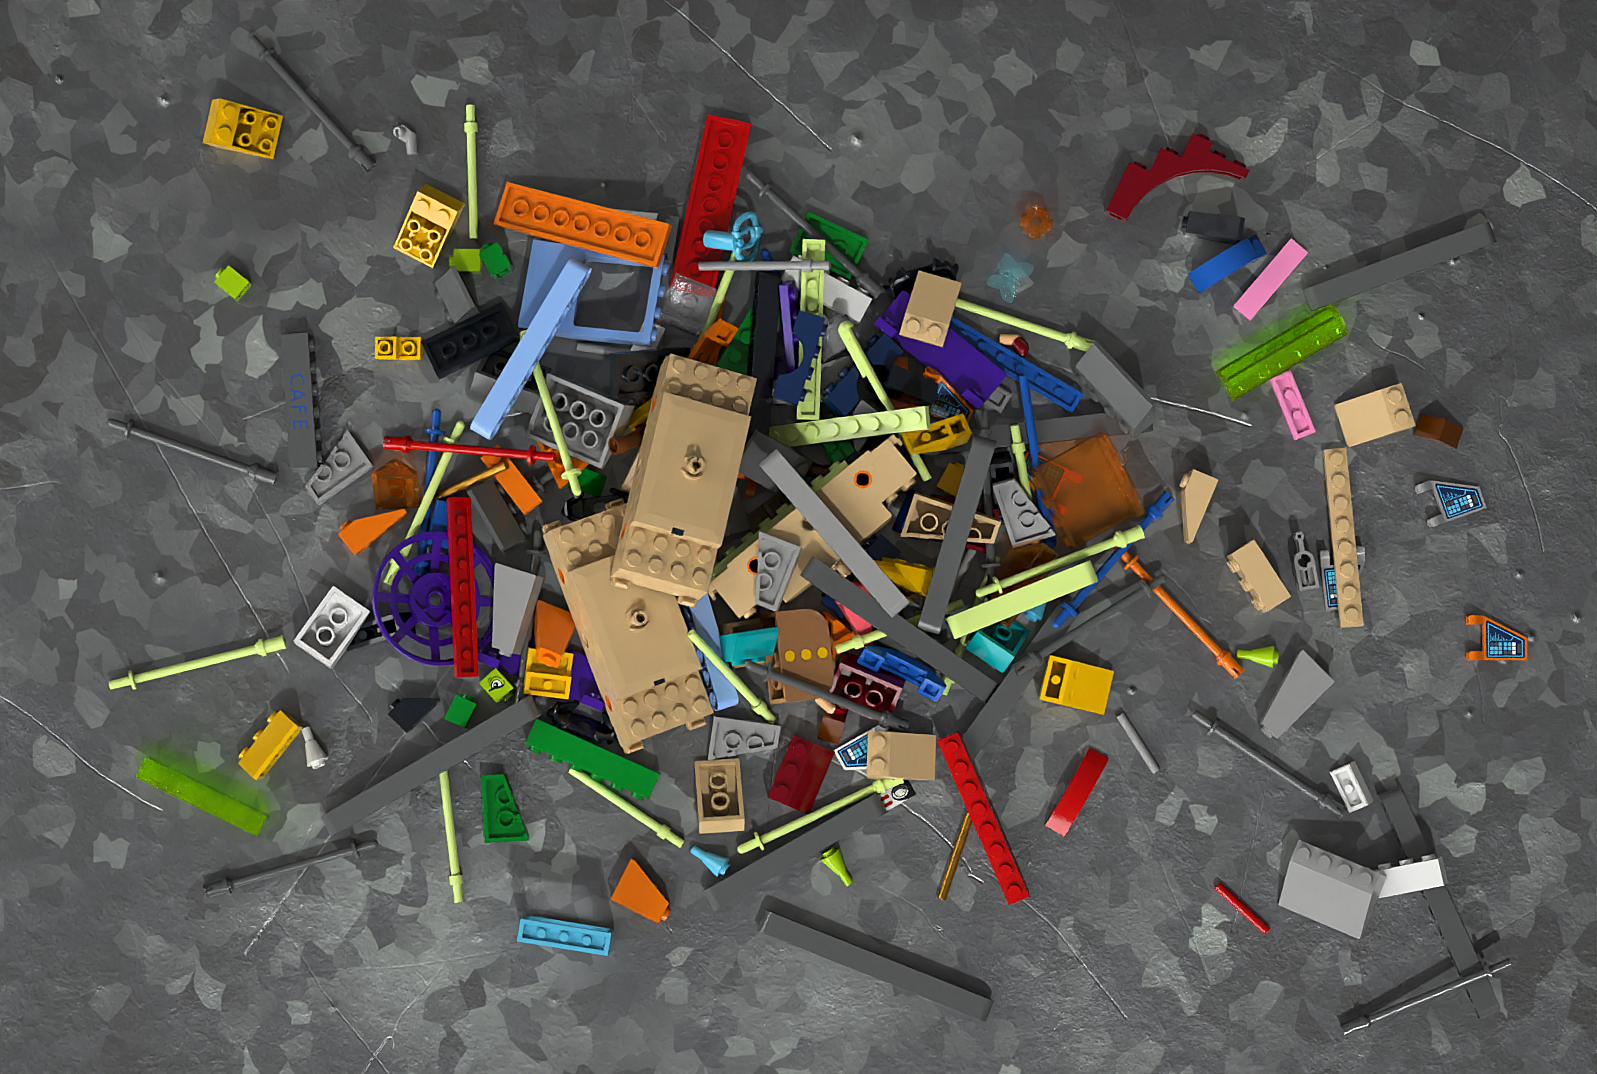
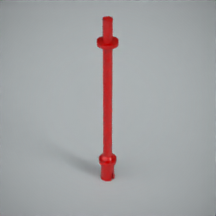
(407, 444)

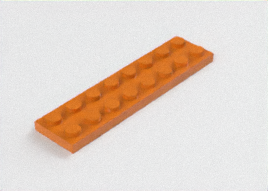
(582, 225)

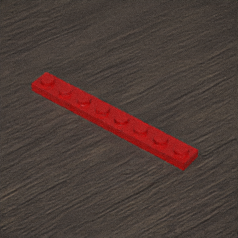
(462, 587)
(983, 818)

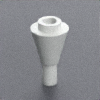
(314, 754)

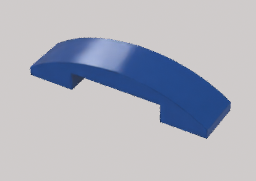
(905, 667)

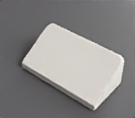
(1351, 786)

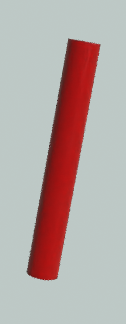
(1242, 908)

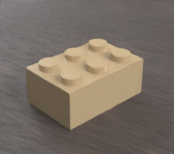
(1257, 576)

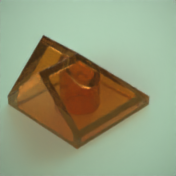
(396, 486)

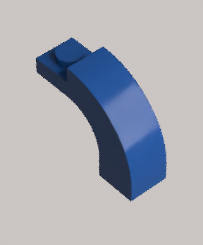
(1227, 263)

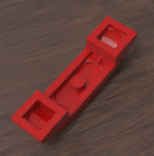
(1077, 792)

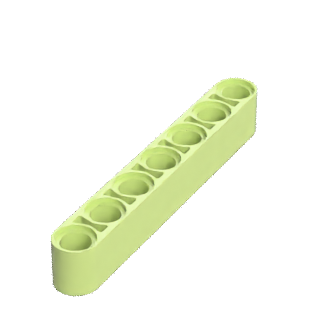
(1022, 599)

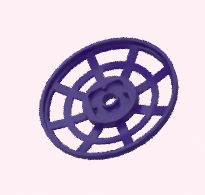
(419, 598)

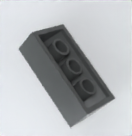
(1115, 390)

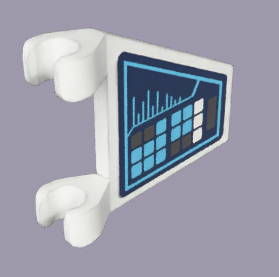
(854, 753)

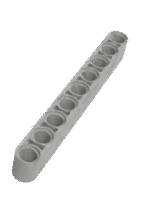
(834, 533)

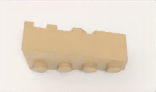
(930, 517)

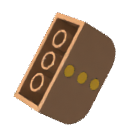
(799, 652)

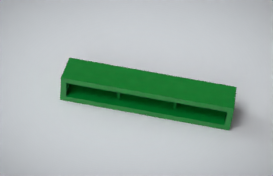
(592, 758)

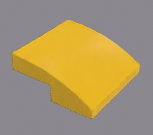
(546, 679)

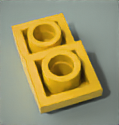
(398, 348)

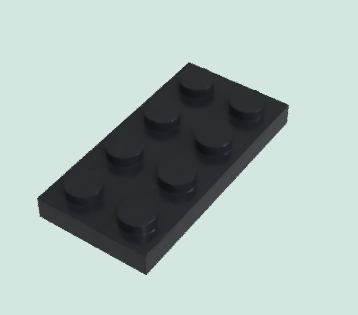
(470, 340)
(637, 371)

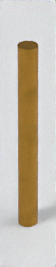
(475, 479)
(956, 854)

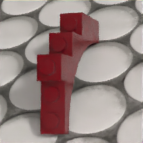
(1168, 165)

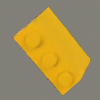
(269, 744)

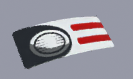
(897, 795)

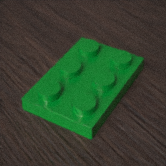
(845, 241)

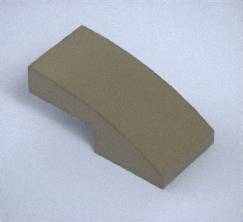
(766, 510)

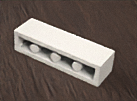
(837, 293)
(1412, 875)

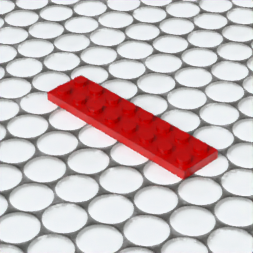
(711, 195)

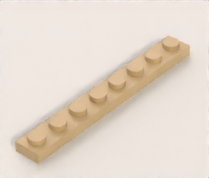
(1343, 538)

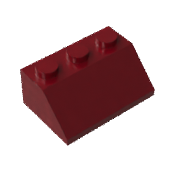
(864, 686)
(801, 774)

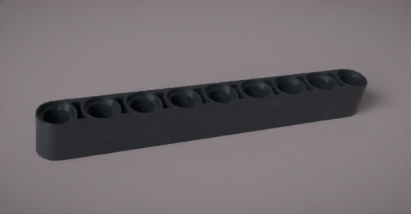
(763, 348)

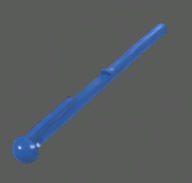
(1034, 449)

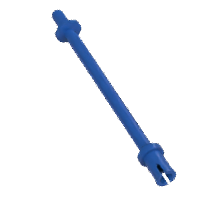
(1153, 513)
(421, 568)

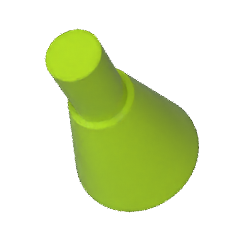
(1266, 656)
(834, 860)

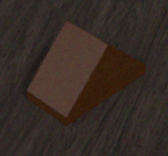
(1438, 430)
(832, 727)

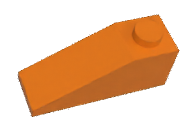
(514, 484)
(365, 531)

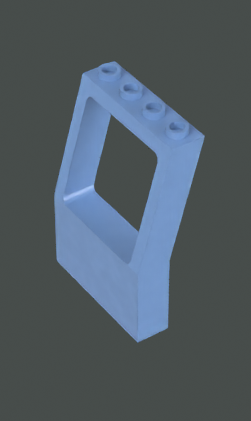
(544, 268)

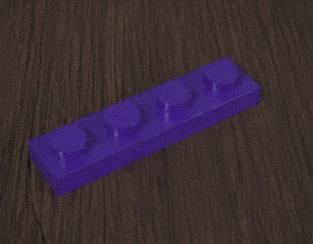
(788, 299)

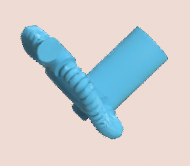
(732, 240)

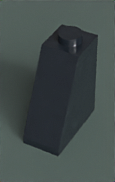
(1213, 227)
(906, 385)

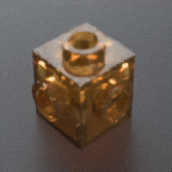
(1036, 231)

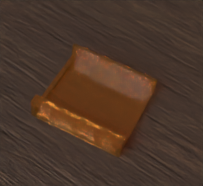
(1086, 490)

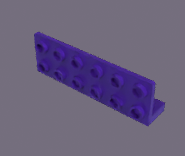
(957, 361)
(583, 684)

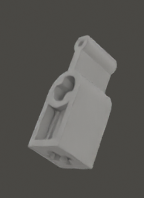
(1304, 577)

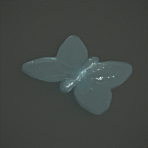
(1008, 275)

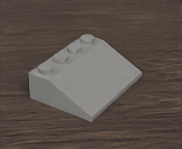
(585, 418)
(1330, 889)

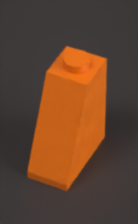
(552, 632)
(641, 894)

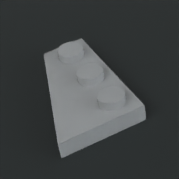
(339, 470)
(1020, 514)
(775, 569)
(741, 736)

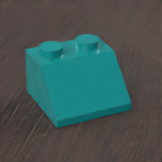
(998, 644)
(748, 645)

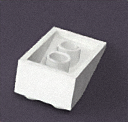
(331, 627)

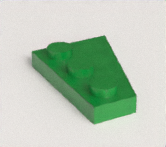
(499, 811)

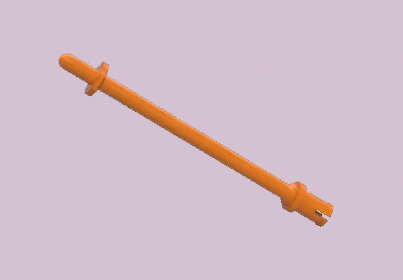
(1222, 656)

